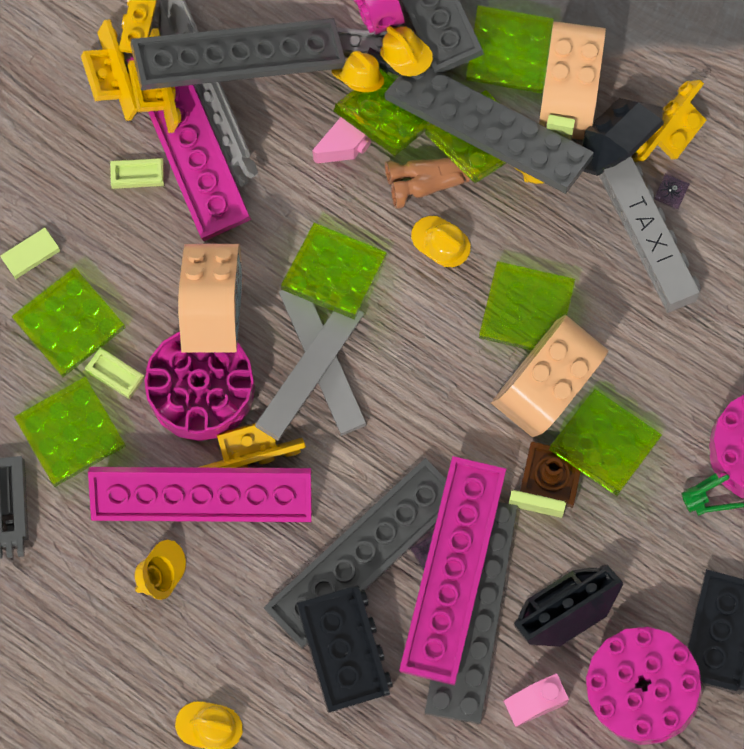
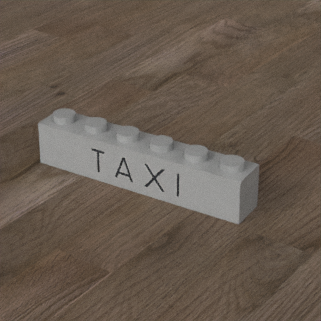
(650, 235)

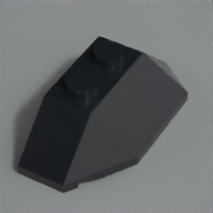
(620, 133)
(568, 606)

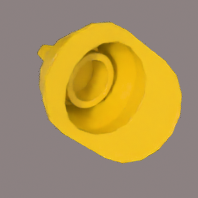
(405, 51)
(360, 72)
(441, 241)
(160, 570)
(208, 726)

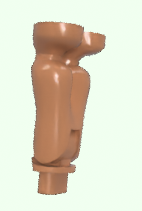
(425, 177)

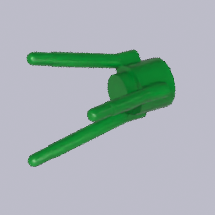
(696, 496)

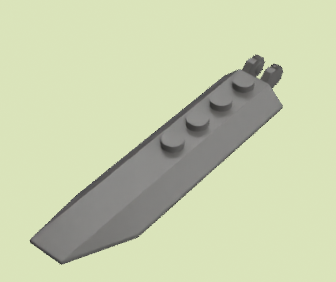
(177, 19)

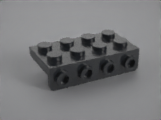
(719, 632)
(344, 648)

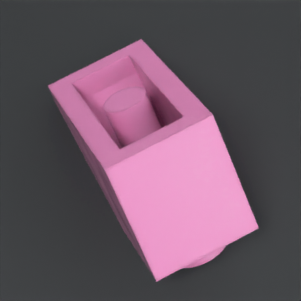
(341, 143)
(536, 700)

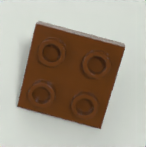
(549, 475)

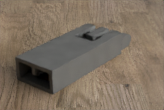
(13, 502)

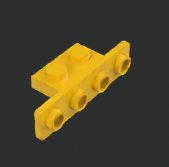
(136, 22)
(108, 72)
(155, 99)
(680, 124)
(251, 445)

